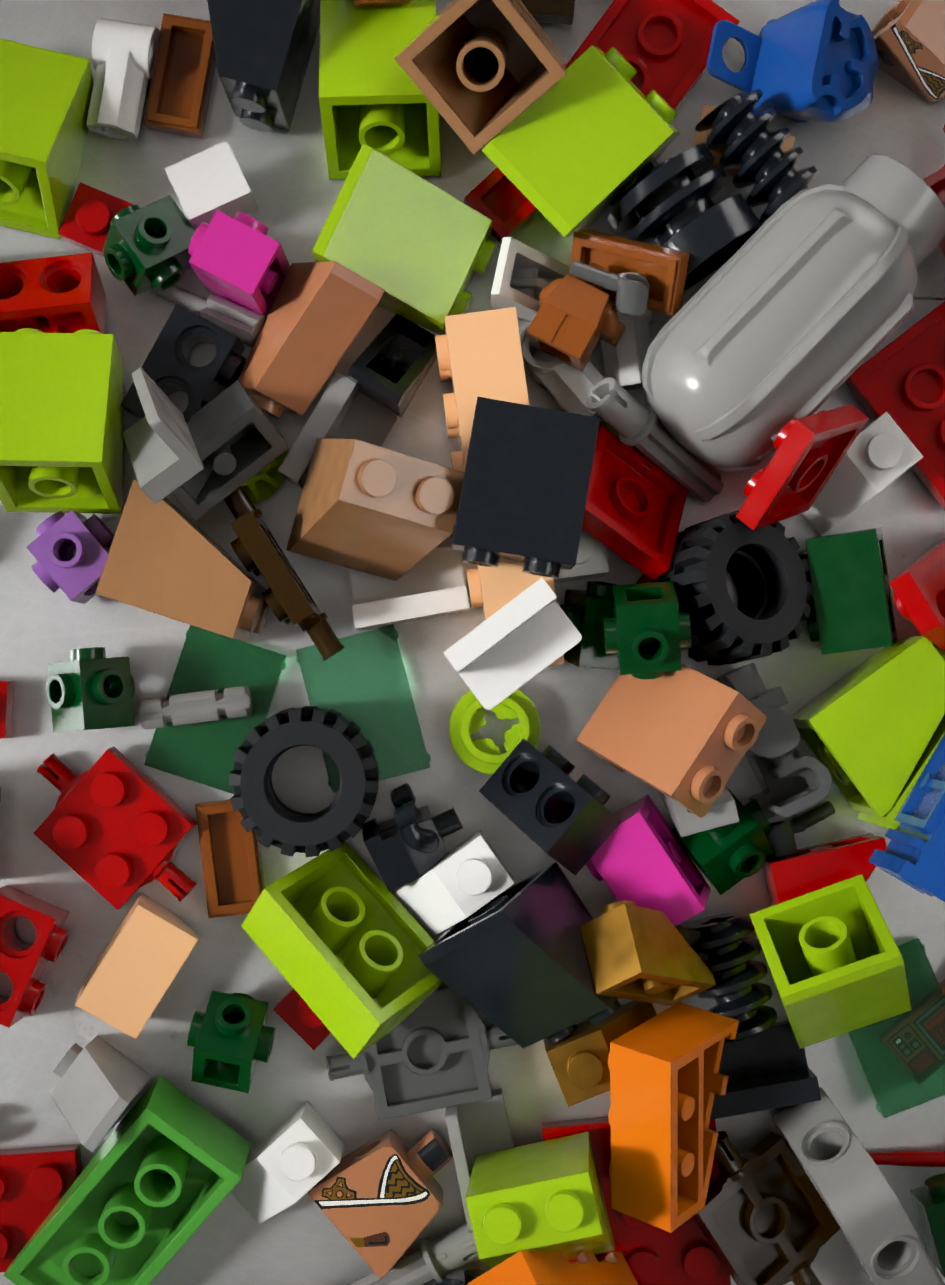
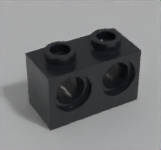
(170, 364)
(549, 806)

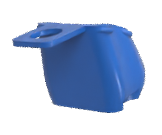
(807, 63)

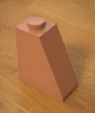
(306, 335)

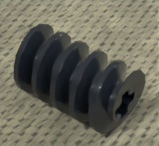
(756, 152)
(735, 974)

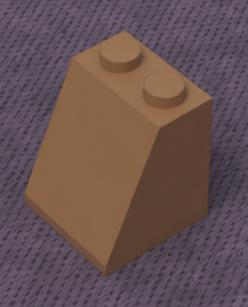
(482, 65)
(373, 507)
(179, 571)

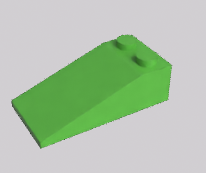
(137, 1196)

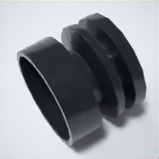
(678, 212)

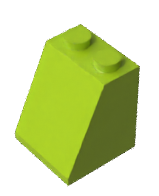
(367, 93)
(41, 134)
(583, 140)
(406, 240)
(61, 422)
(877, 722)
(832, 961)
(538, 1200)

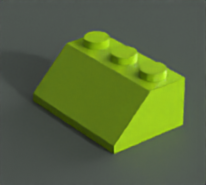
(344, 946)

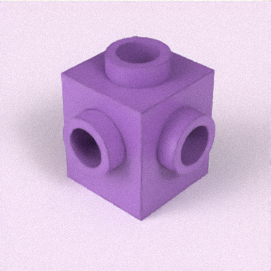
(54, 550)

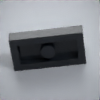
(765, 1074)

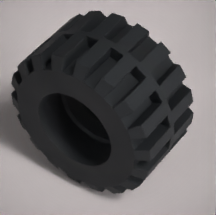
(768, 586)
(274, 820)

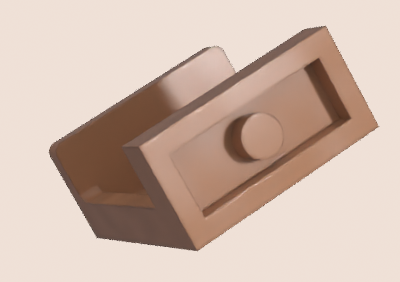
(674, 733)

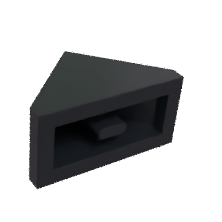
(395, 364)

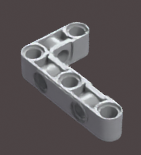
(856, 1194)

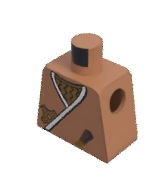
(913, 46)
(384, 1195)

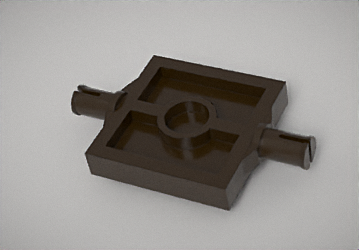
(287, 593)
(765, 1214)

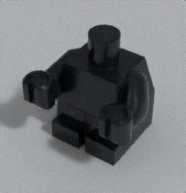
(409, 841)

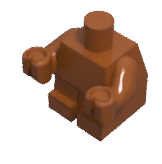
(573, 319)

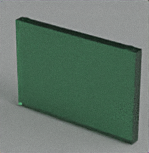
(373, 691)
(207, 749)
(907, 1052)

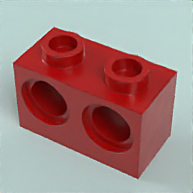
(52, 294)
(23, 961)

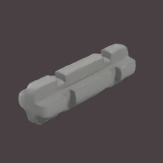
(195, 707)

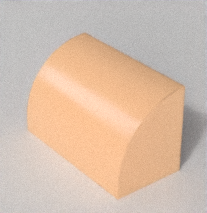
(137, 966)

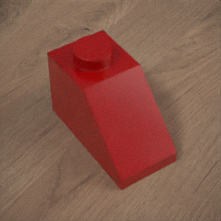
(820, 866)

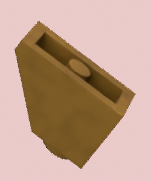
(642, 956)
(582, 1056)

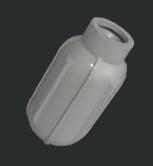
(792, 313)

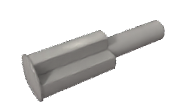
(219, 311)

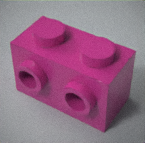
(239, 260)
(650, 865)

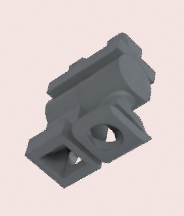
(786, 778)

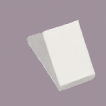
(522, 276)

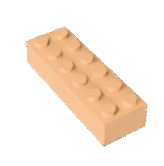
(486, 361)

